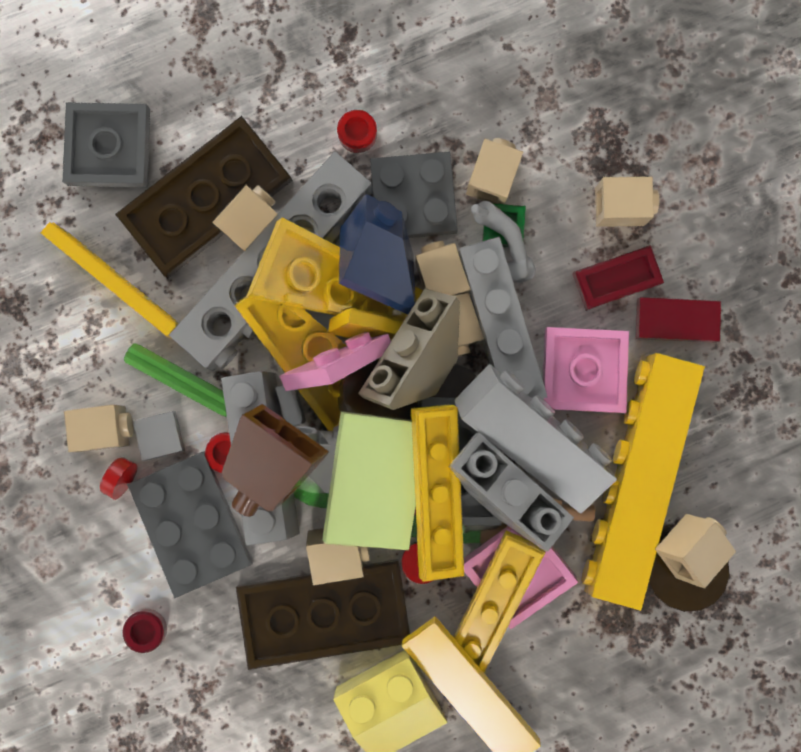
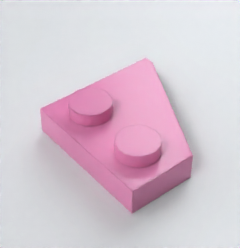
(335, 363)

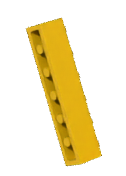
(644, 482)

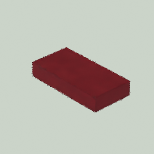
(618, 278)
(678, 319)

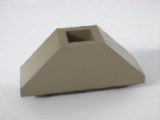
(418, 354)

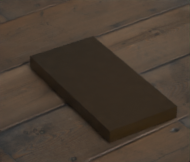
(178, 211)
(302, 621)

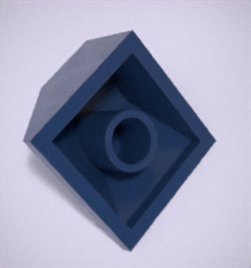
(378, 255)

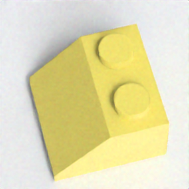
(389, 705)

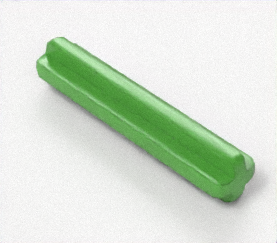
(176, 378)

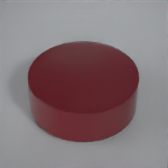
(144, 630)

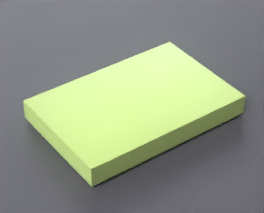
(371, 483)

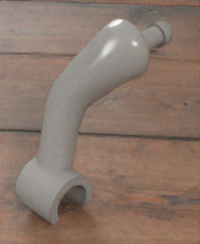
(489, 215)

